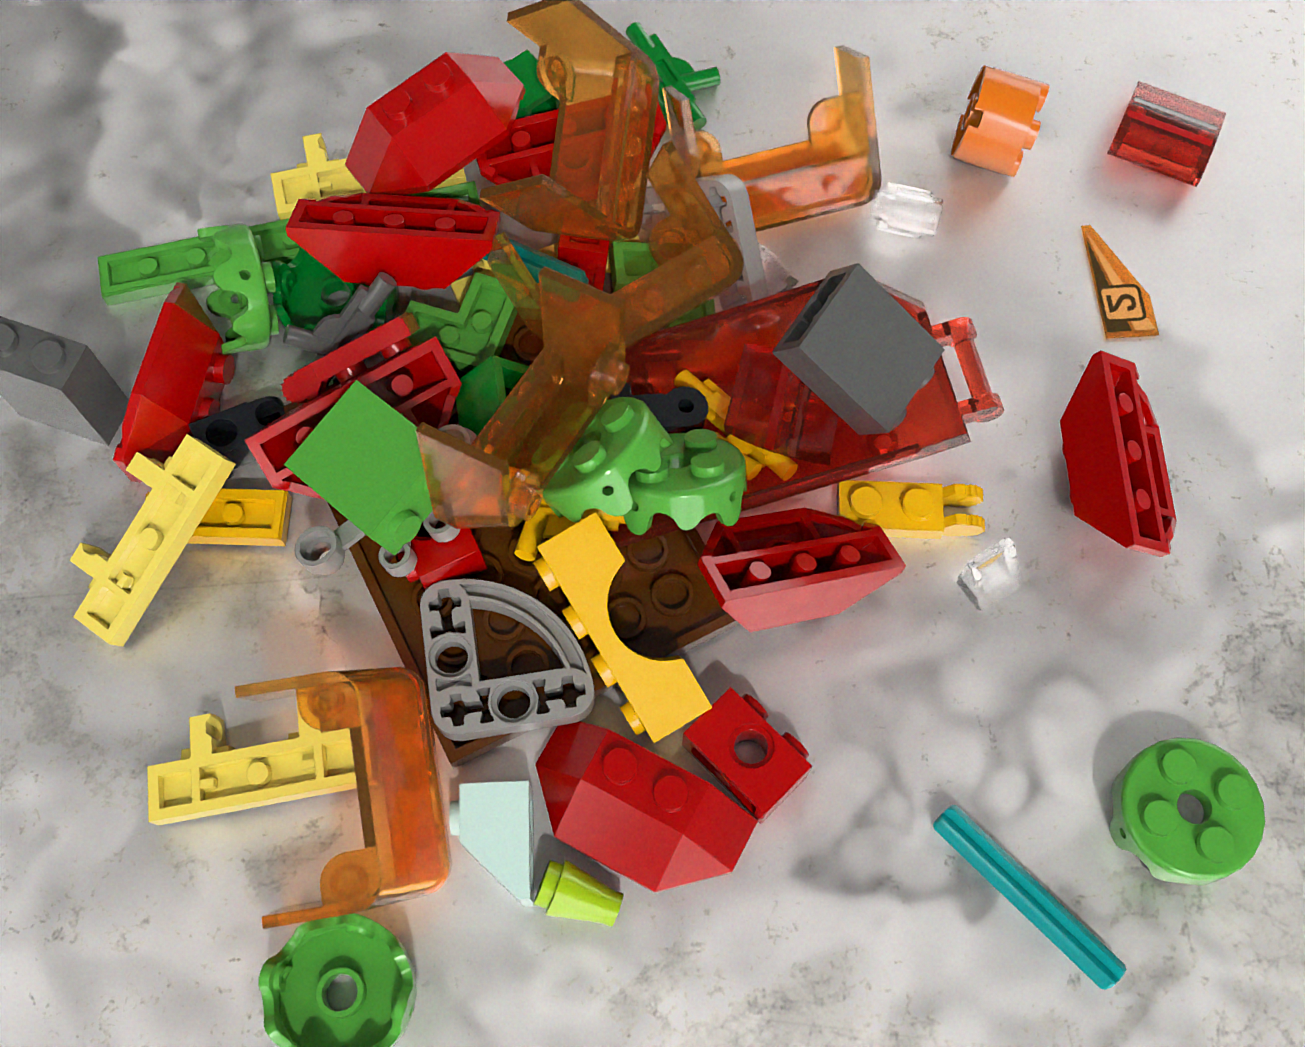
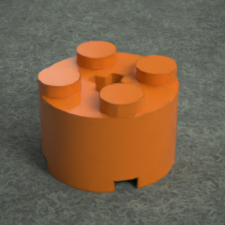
(999, 120)

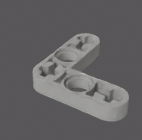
(739, 212)

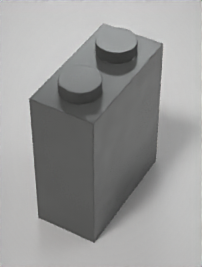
(859, 351)
(58, 383)

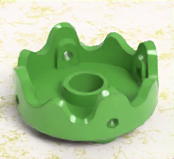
(244, 275)
(613, 446)
(694, 480)
(1152, 829)
(318, 952)

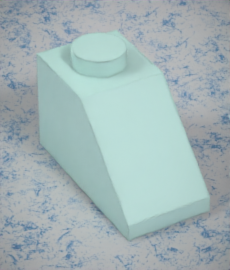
(498, 832)

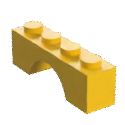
(658, 689)

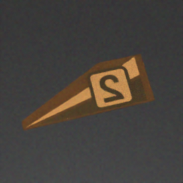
(1121, 298)

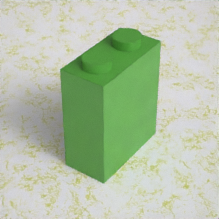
(367, 467)

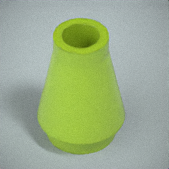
(576, 895)

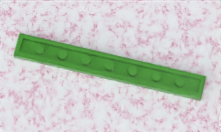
(157, 268)

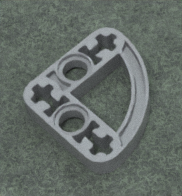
(467, 683)

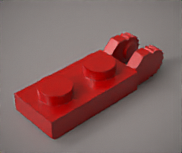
(348, 359)

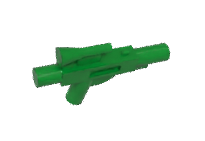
(674, 71)

